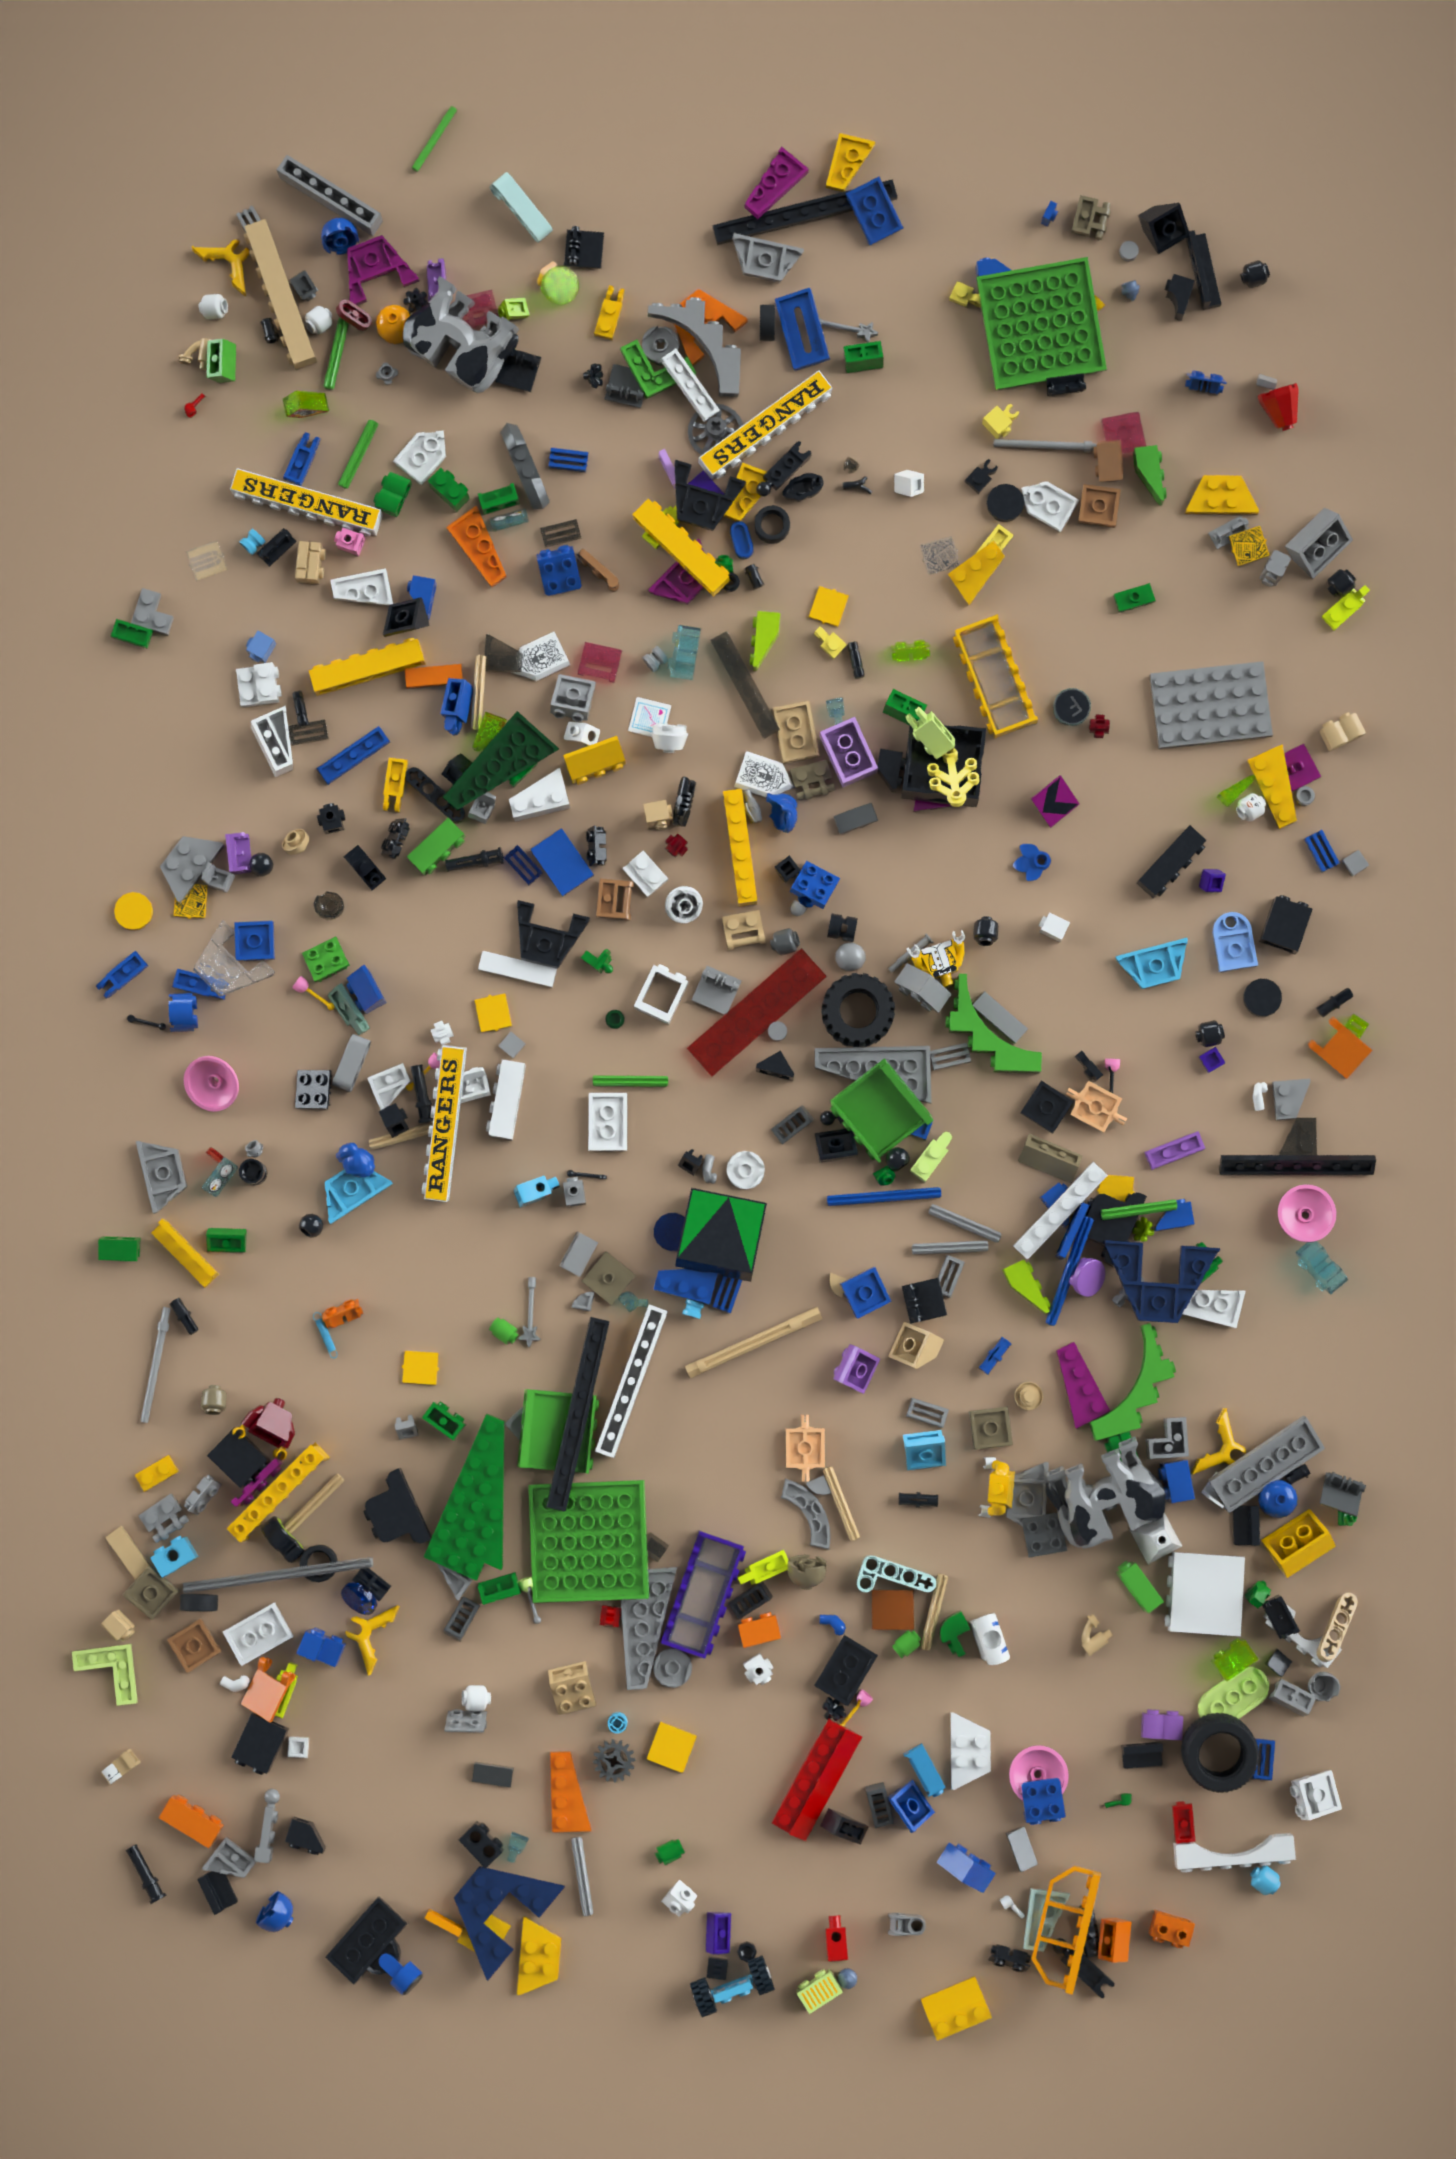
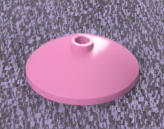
(204, 1089)
(1316, 1204)
(1037, 1759)

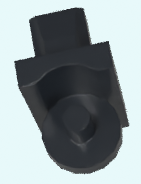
(372, 1582)

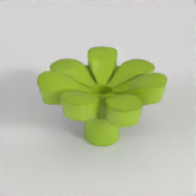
(1143, 1230)

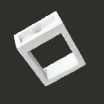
(652, 1011)

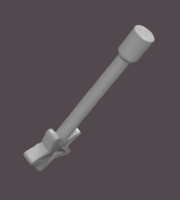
(863, 331)
(529, 1333)

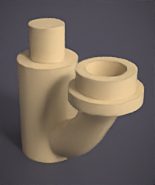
(202, 357)
(1097, 1641)

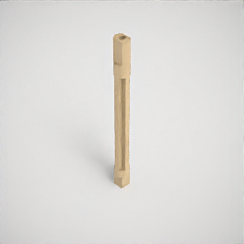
(791, 1325)

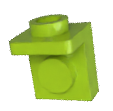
(513, 309)

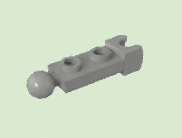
(264, 1851)

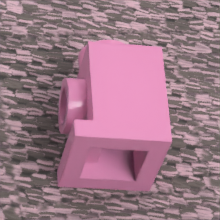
(353, 546)

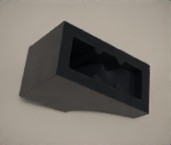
(1179, 292)
(844, 1826)

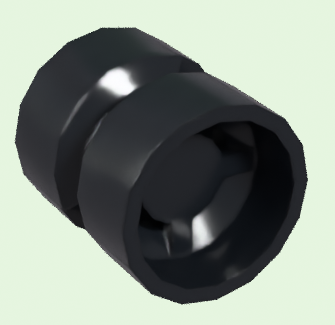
(835, 927)
(253, 1172)

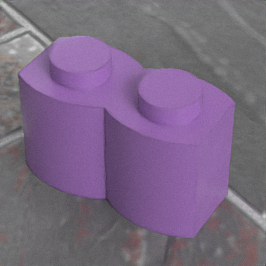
(1162, 1726)

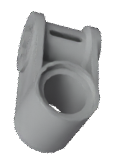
(904, 1924)

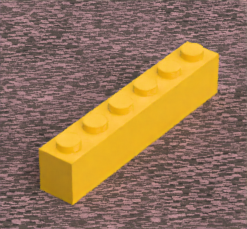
(681, 547)
(367, 666)
(740, 847)

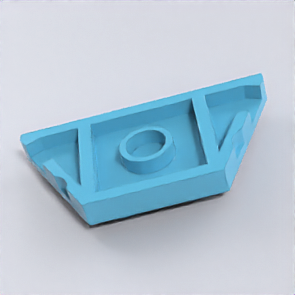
(1155, 964)
(348, 1192)

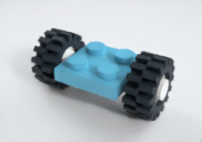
(704, 1996)

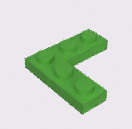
(648, 380)

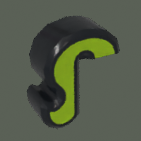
(282, 1539)

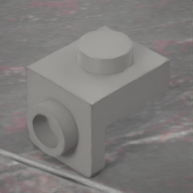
(482, 807)
(217, 878)

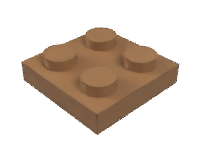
(1099, 506)
(194, 1645)

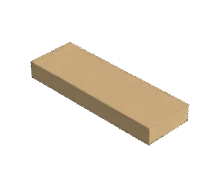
(127, 1551)

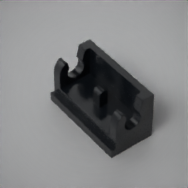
(1280, 1617)

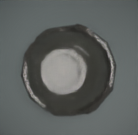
(329, 905)

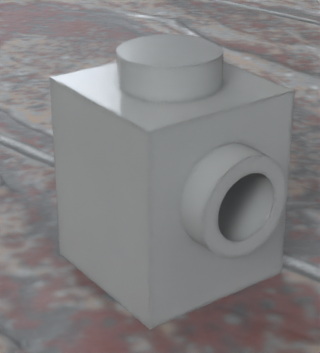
(574, 1192)

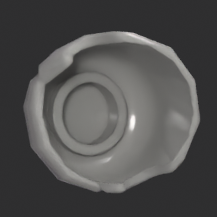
(850, 956)
(1324, 1686)

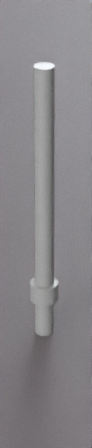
(1087, 446)
(162, 1327)

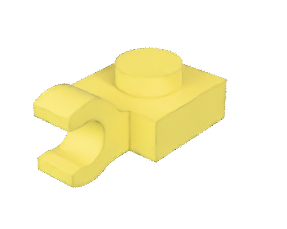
(963, 294)
(831, 644)

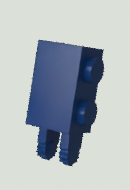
(456, 704)

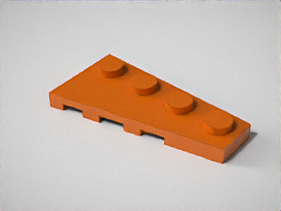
(476, 543)
(566, 1796)

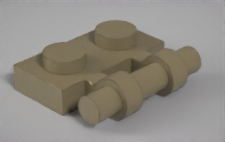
(1085, 214)
(812, 774)

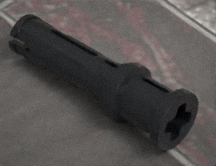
(485, 860)
(423, 1102)
(150, 1883)

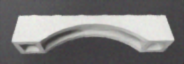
(1060, 1210)
(1274, 1848)

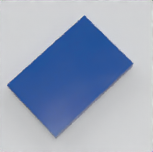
(874, 210)
(562, 862)
(1071, 1231)

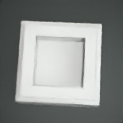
(298, 1747)

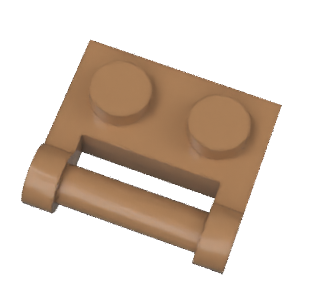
(608, 899)

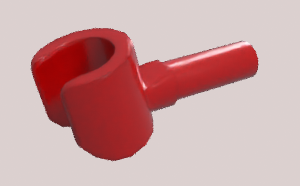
(189, 407)

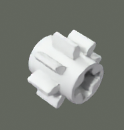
(442, 1032)

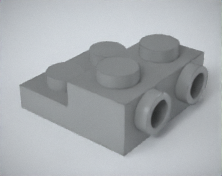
(572, 698)

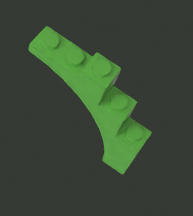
(966, 1020)
(1153, 1370)

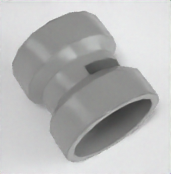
(655, 659)

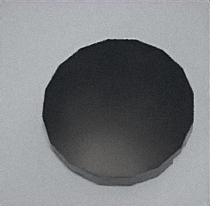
(1005, 502)
(1262, 997)

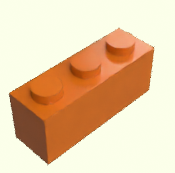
(191, 1820)

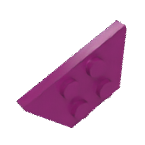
(677, 584)

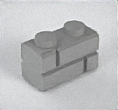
(1274, 568)

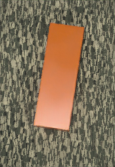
(432, 675)

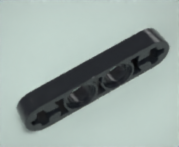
(433, 797)

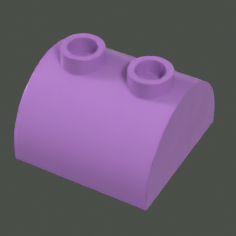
(856, 1368)

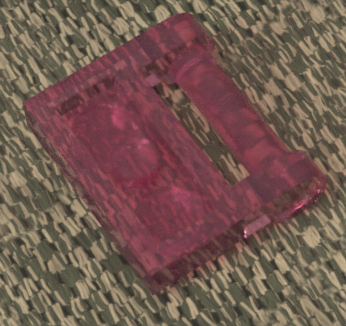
(600, 656)

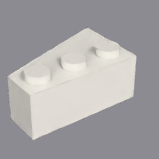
(274, 740)
(541, 798)

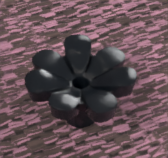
(415, 299)
(594, 375)
(833, 1710)

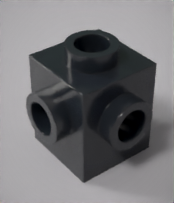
(331, 825)

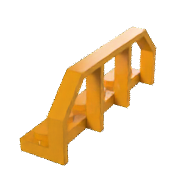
(1082, 1923)

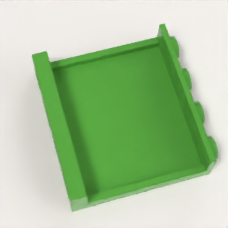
(880, 1110)
(543, 1427)

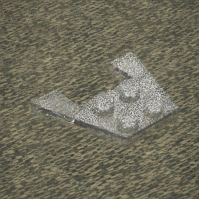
(222, 970)

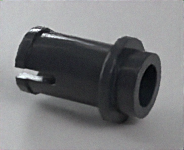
(269, 331)
(754, 576)
(1298, 1474)

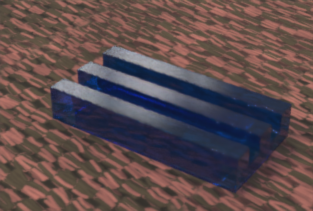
(512, 853)

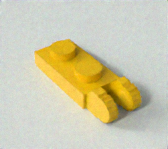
(609, 315)
(395, 782)

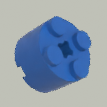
(182, 1012)

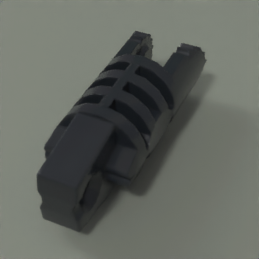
(684, 799)
(1092, 1940)

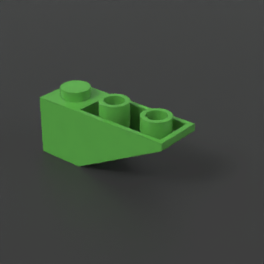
(1147, 467)

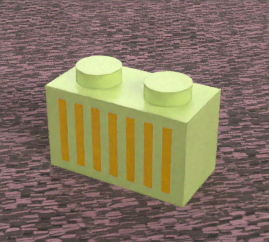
(818, 1990)

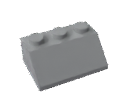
(1319, 542)

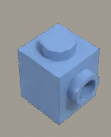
(260, 647)

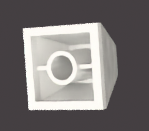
(1147, 1539)

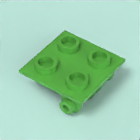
(325, 959)

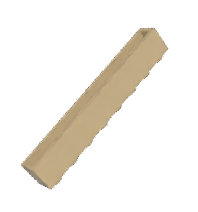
(280, 294)

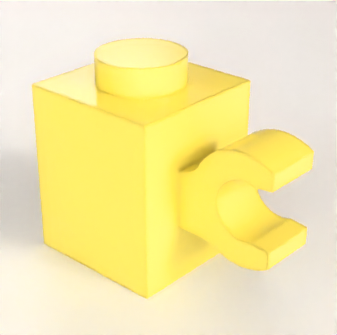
(999, 421)

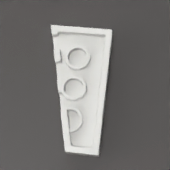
(1216, 1306)

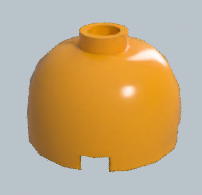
(391, 323)

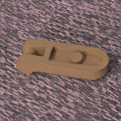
(598, 569)

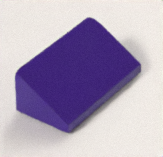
(718, 1932)

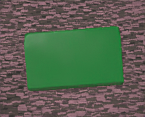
(226, 1240)

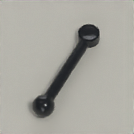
(131, 1018)
(570, 1173)

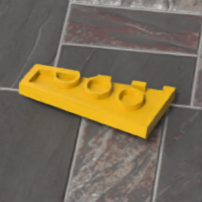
(1274, 784)

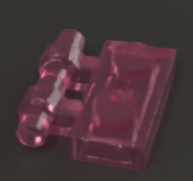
(484, 303)

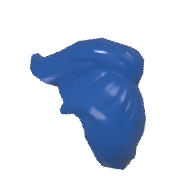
(783, 811)
(356, 1160)

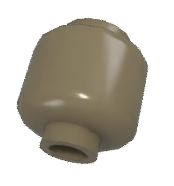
(213, 1400)

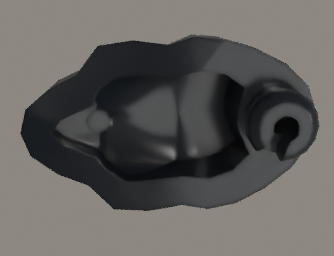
(803, 487)

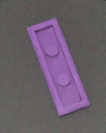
(1174, 1150)

